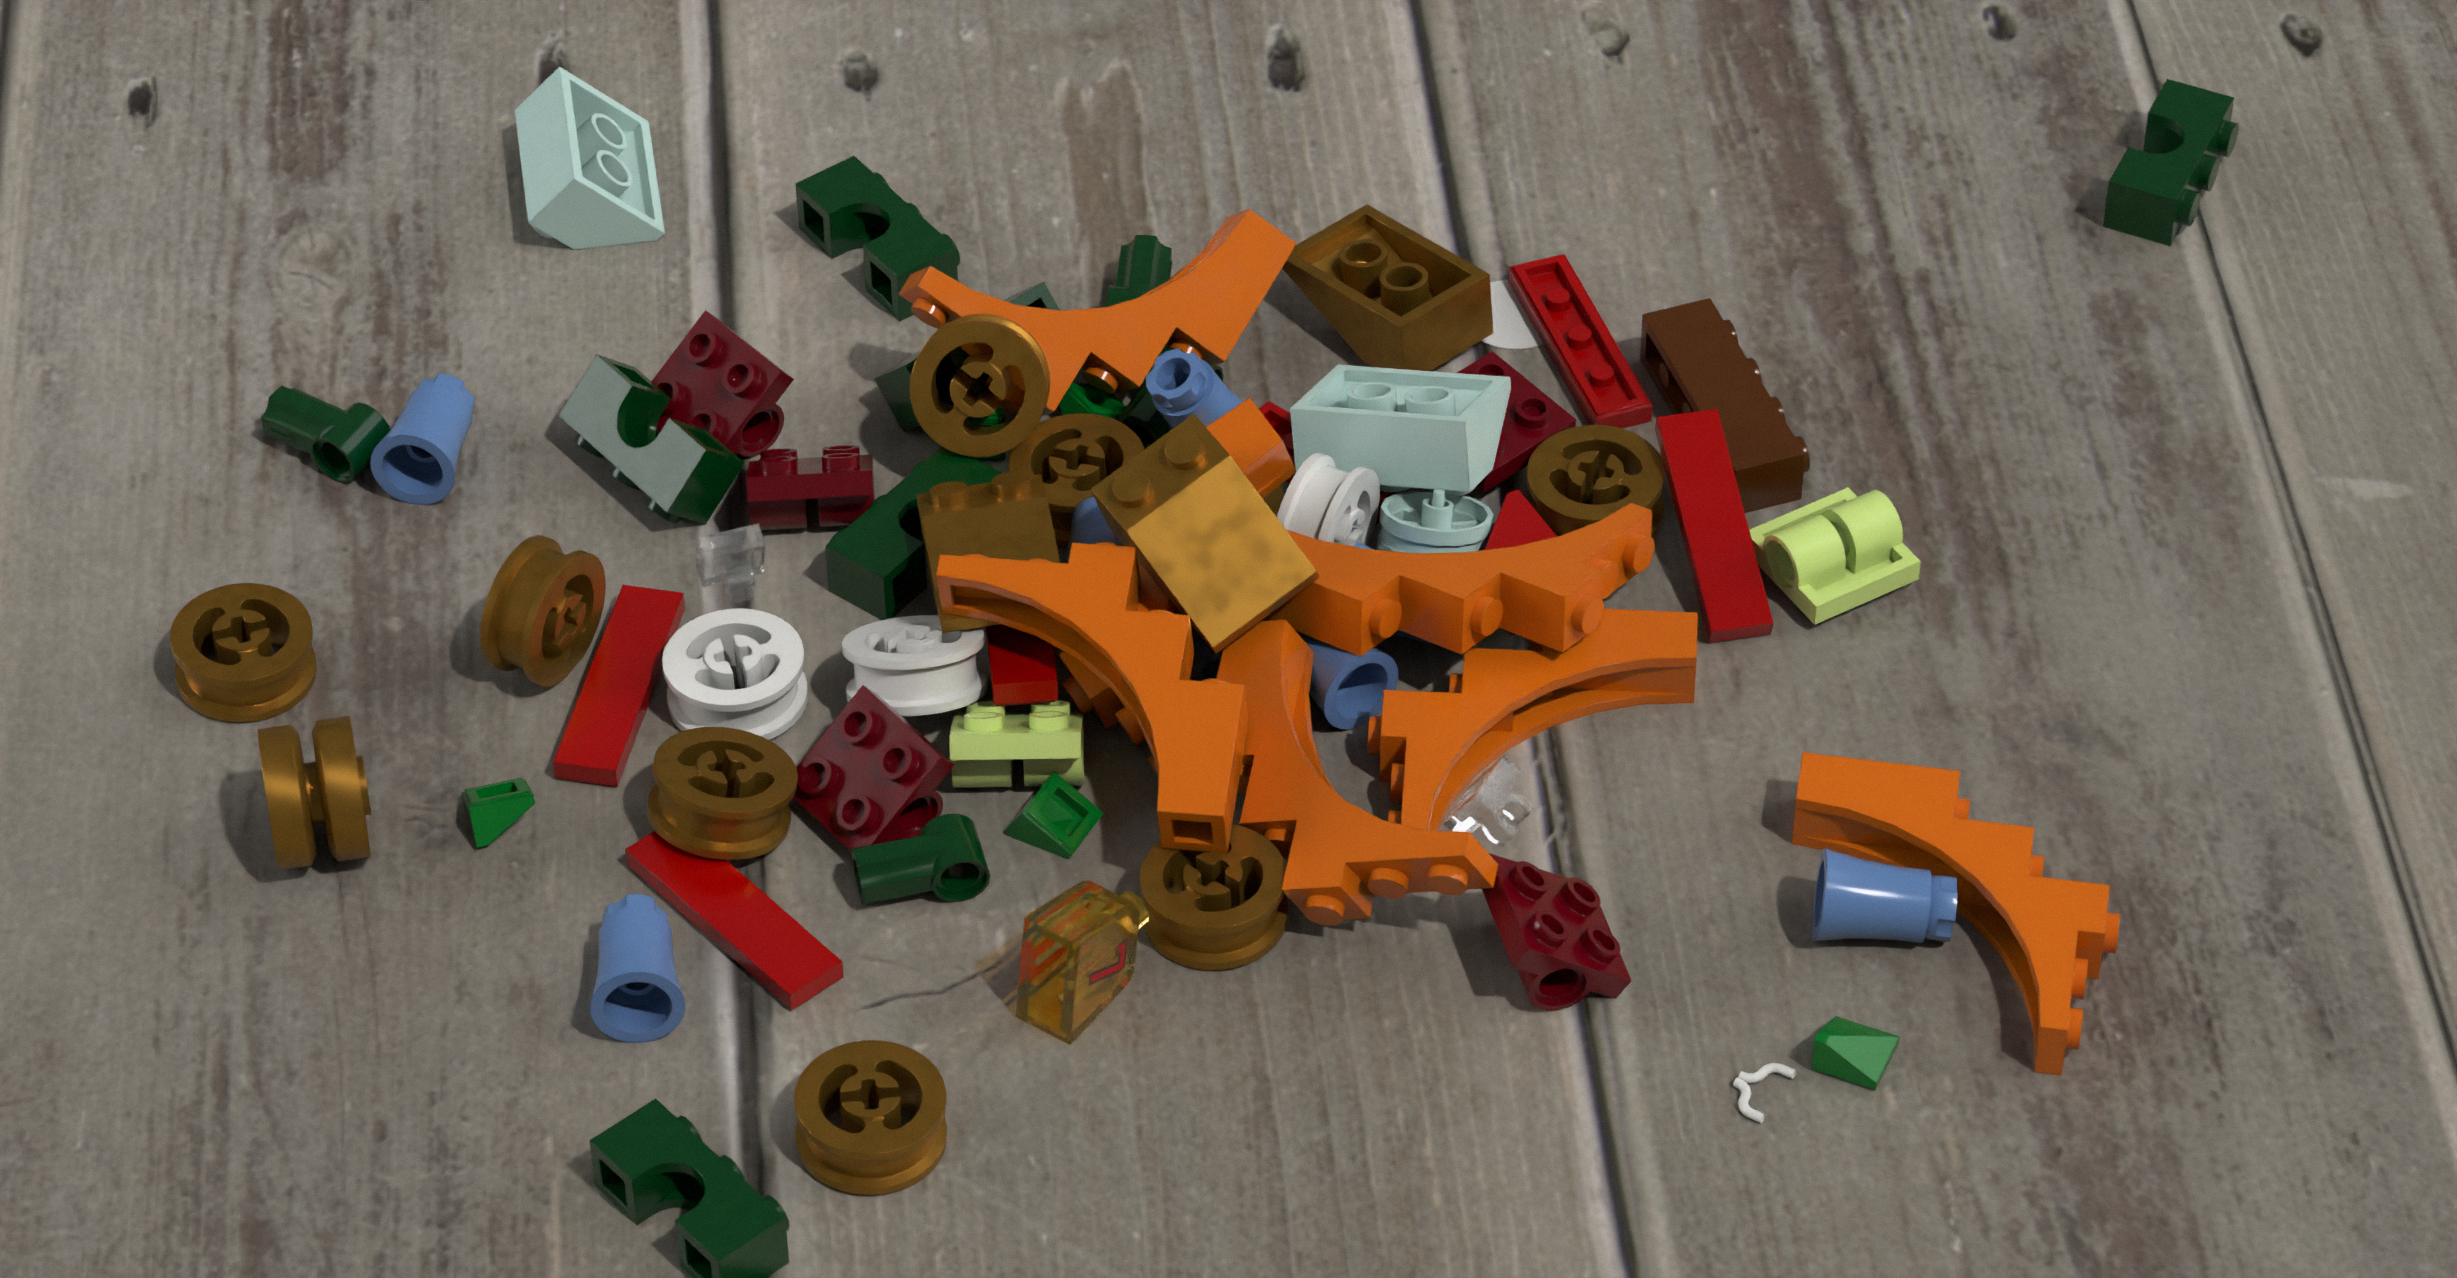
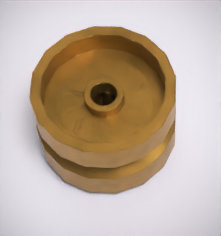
(315, 792)

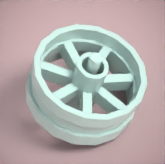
(1433, 523)

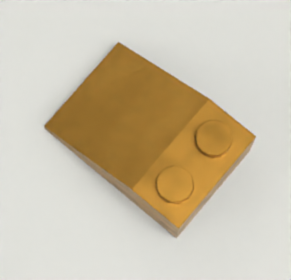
(1392, 291)
(988, 519)
(1204, 533)

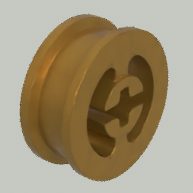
(949, 423)
(1076, 456)
(1593, 473)
(542, 610)
(246, 678)
(722, 793)
(1210, 921)
(869, 1087)

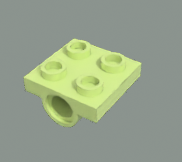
(1836, 553)
(990, 738)

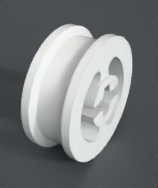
(1331, 502)
(916, 664)
(767, 666)

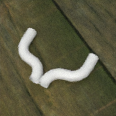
(1744, 1078)

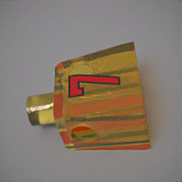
(1077, 957)

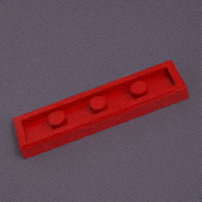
(1579, 343)
(1713, 526)
(618, 686)
(738, 919)

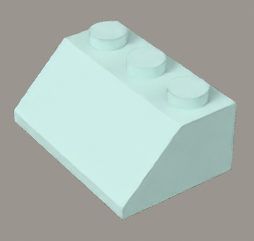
(587, 166)
(1404, 425)

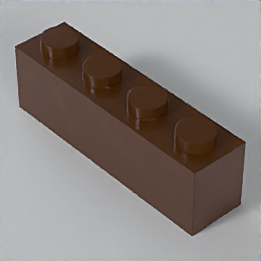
(1701, 368)

